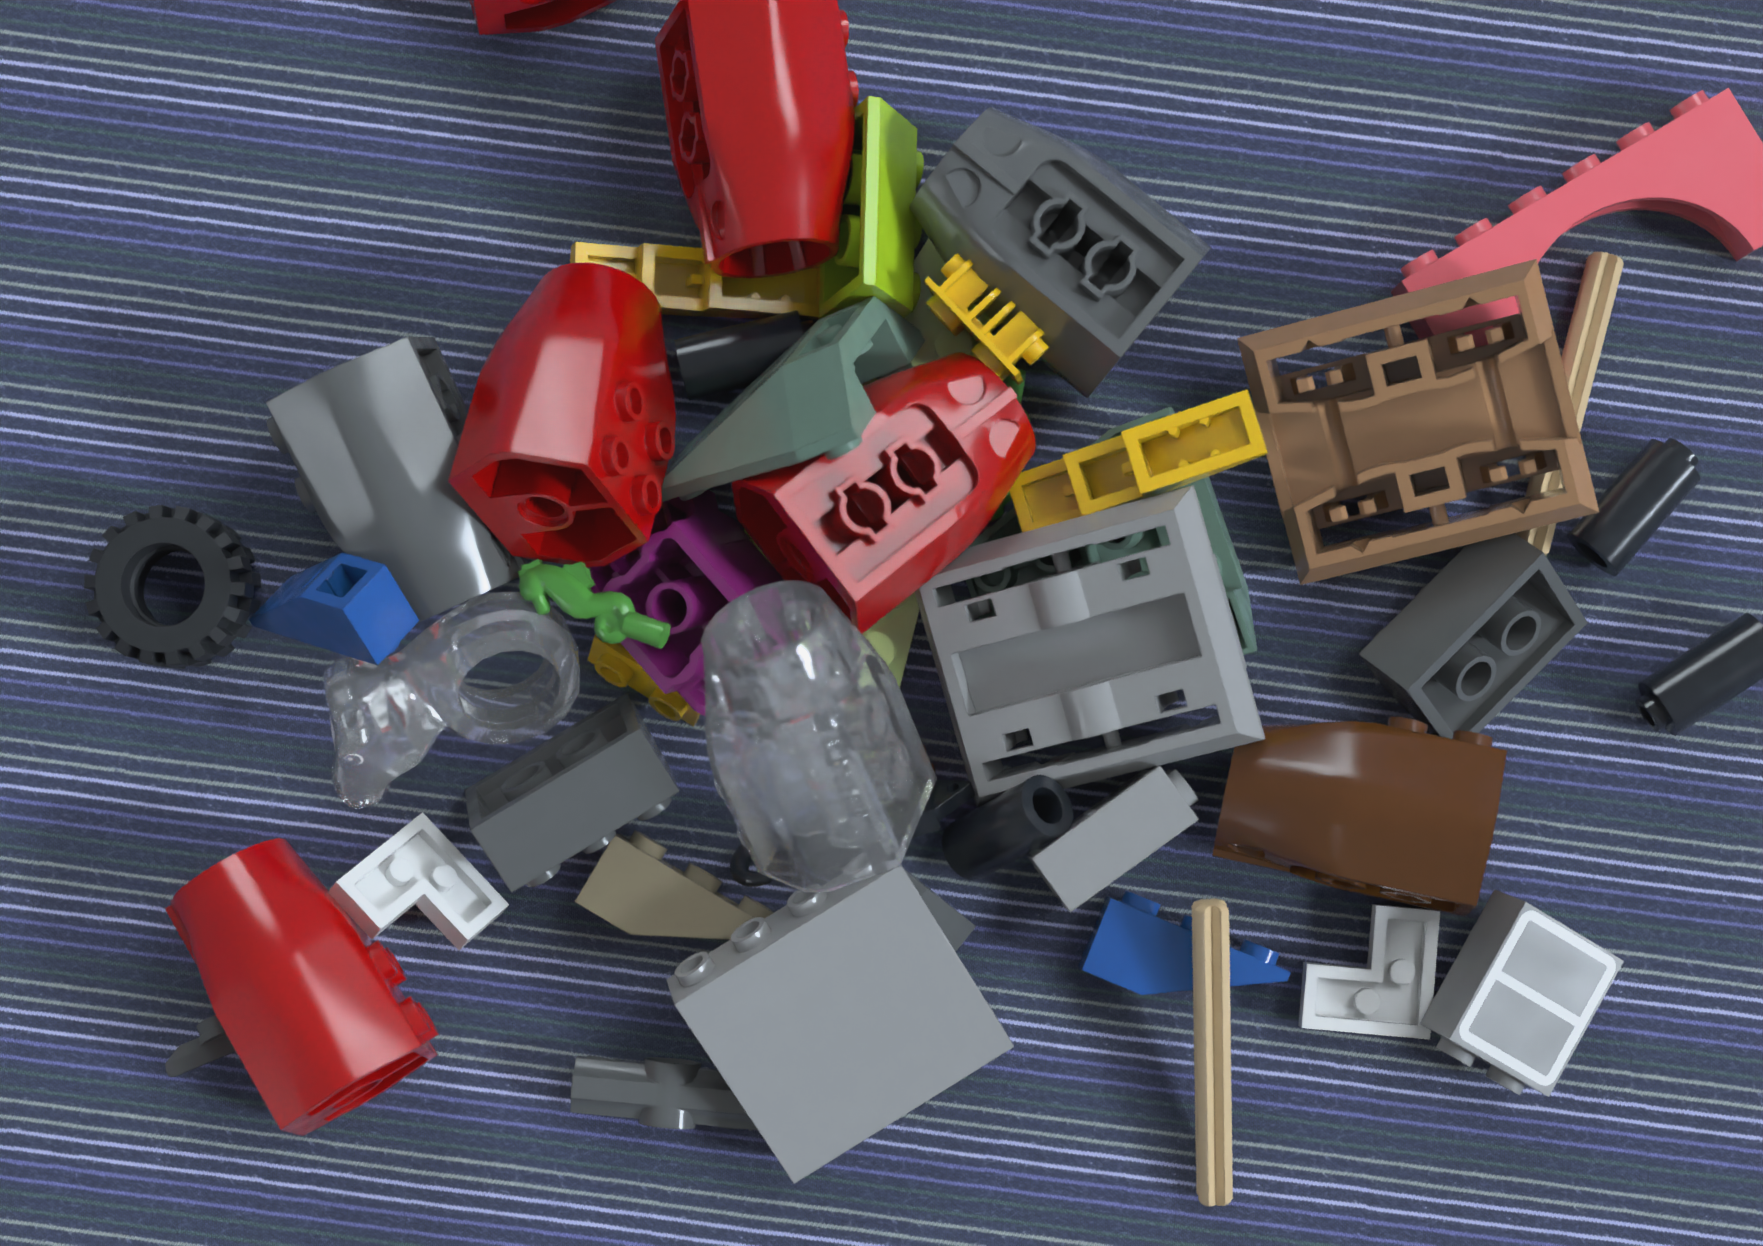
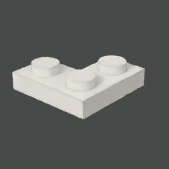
(424, 871)
(1390, 992)

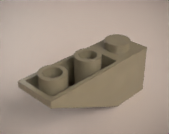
(655, 898)

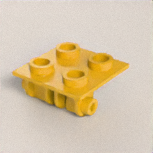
(998, 352)

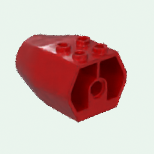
(760, 128)
(572, 421)
(902, 500)
(299, 986)

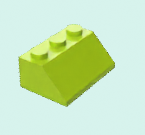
(876, 218)

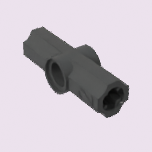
(656, 1092)

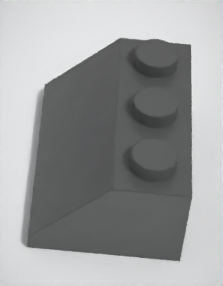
(1475, 635)
(569, 794)

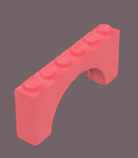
(1694, 167)

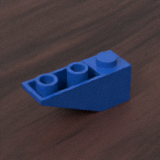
(341, 607)
(1155, 956)

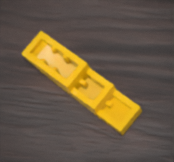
(692, 288)
(1141, 462)

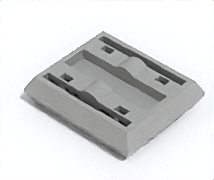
(1090, 649)

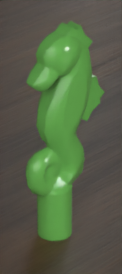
(572, 593)

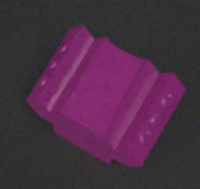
(684, 578)

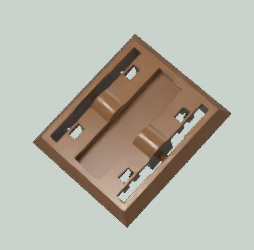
(1418, 423)

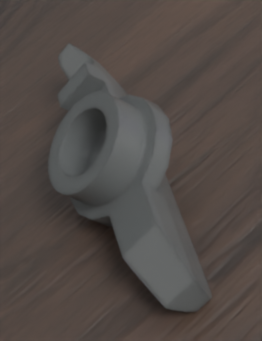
(207, 1048)

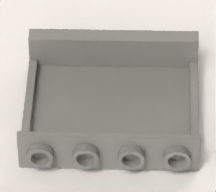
(837, 1016)

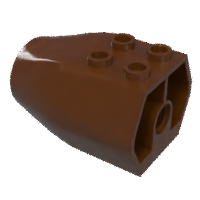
(1367, 809)

